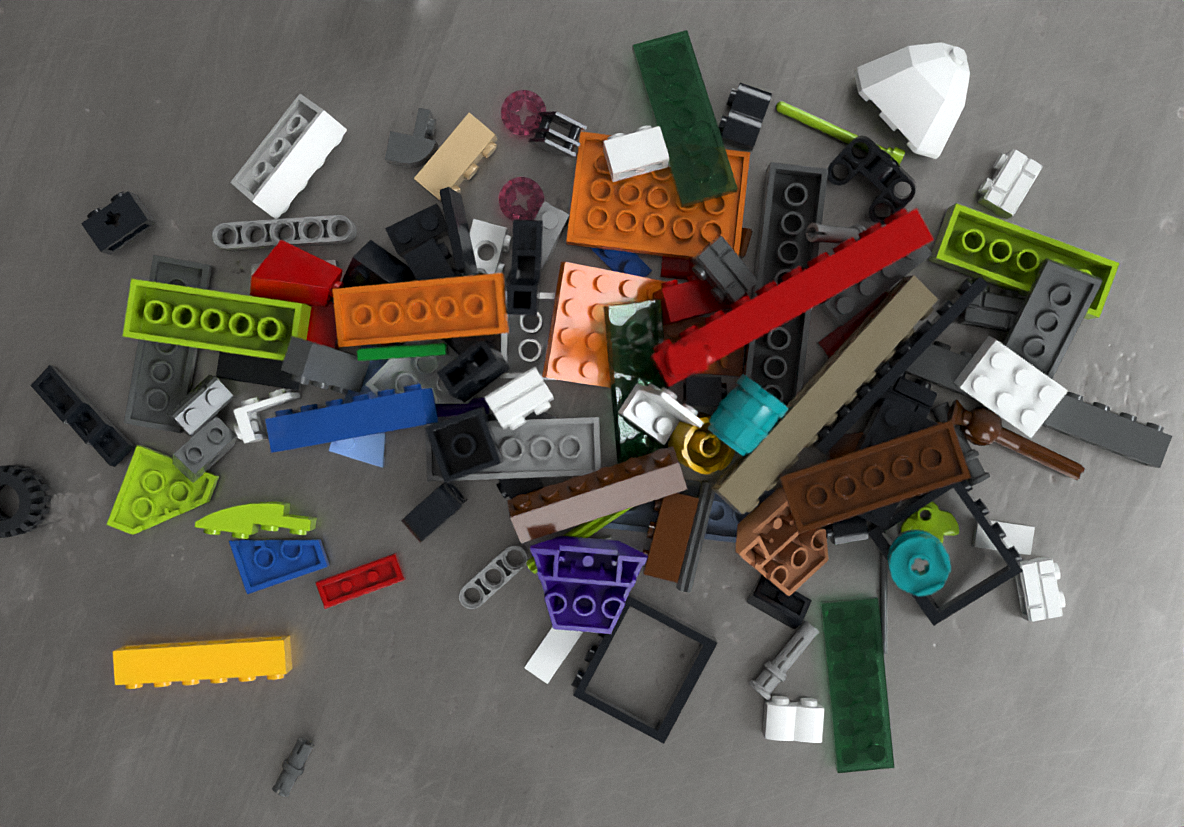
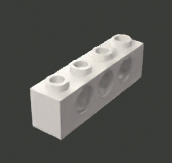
(491, 235)

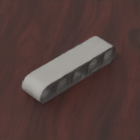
(271, 229)

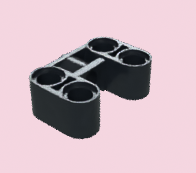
(879, 170)
(434, 510)

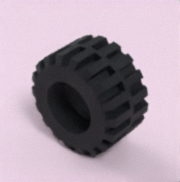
(31, 500)

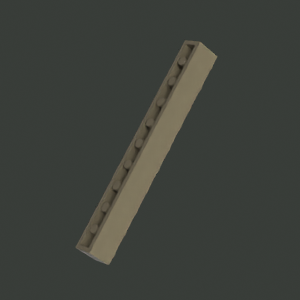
(826, 392)

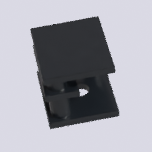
(544, 131)

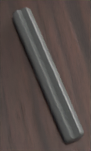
(696, 537)

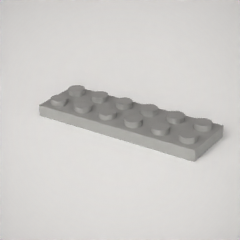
(537, 450)

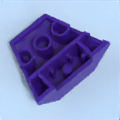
(586, 581)

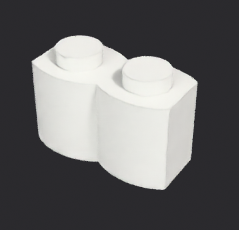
(793, 720)

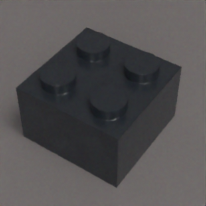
(464, 445)

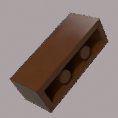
(669, 535)

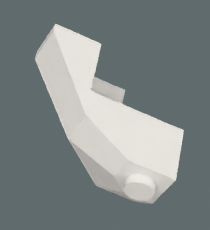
(918, 92)

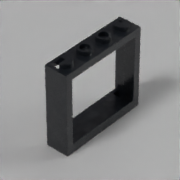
(993, 531)
(682, 691)

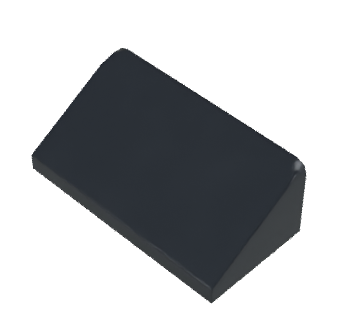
(773, 602)

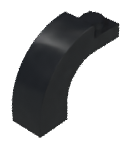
(526, 268)

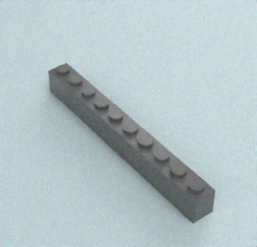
(1071, 416)

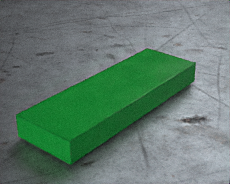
(402, 352)

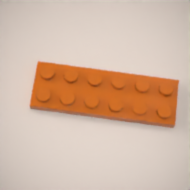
(421, 310)

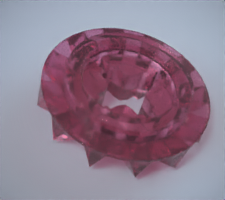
(514, 103)
(526, 187)

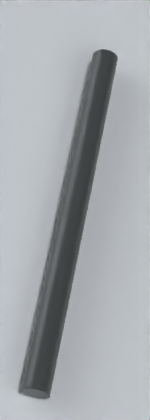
(884, 602)

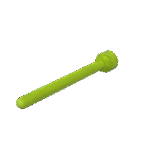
(831, 129)

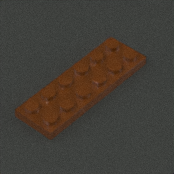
(874, 477)

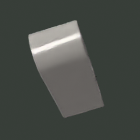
(487, 587)

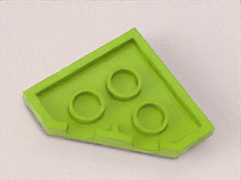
(156, 492)

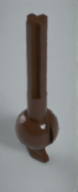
(984, 427)

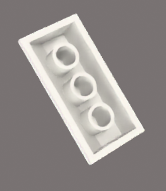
(288, 156)

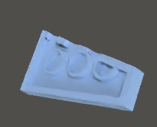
(369, 447)

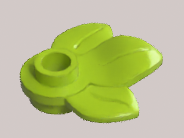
(939, 523)

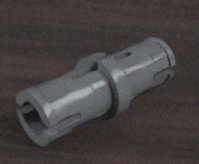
(293, 767)

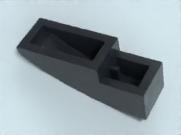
(254, 370)

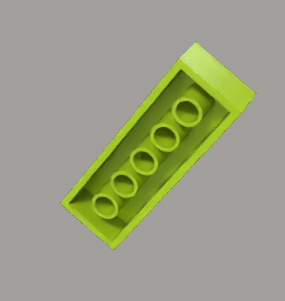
(1011, 254)
(213, 319)

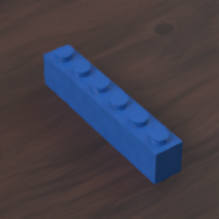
(352, 419)

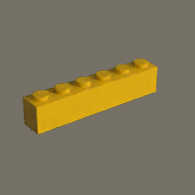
(202, 661)

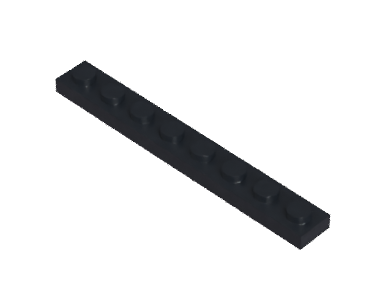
(907, 354)

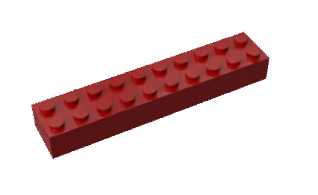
(804, 289)

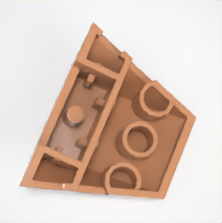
(774, 547)

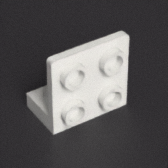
(657, 411)

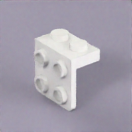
(249, 422)

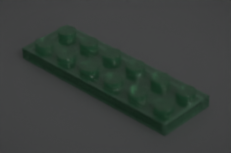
(685, 118)
(631, 336)
(857, 684)

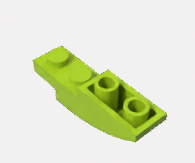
(245, 520)

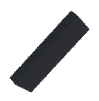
(458, 232)

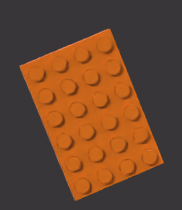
(645, 211)

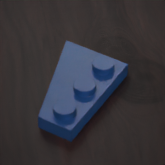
(276, 560)

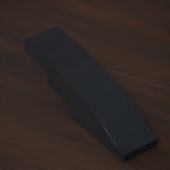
(82, 415)

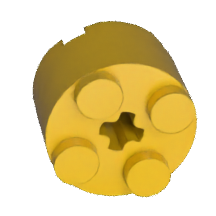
(699, 447)

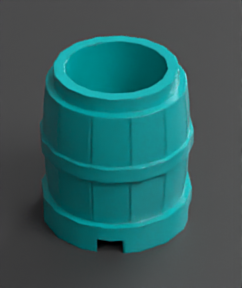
(746, 416)
(922, 545)

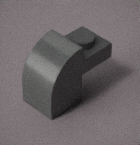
(413, 150)

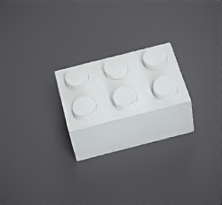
(527, 339)
(1010, 386)

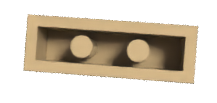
(457, 157)

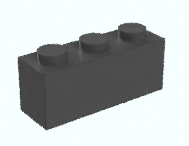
(324, 366)

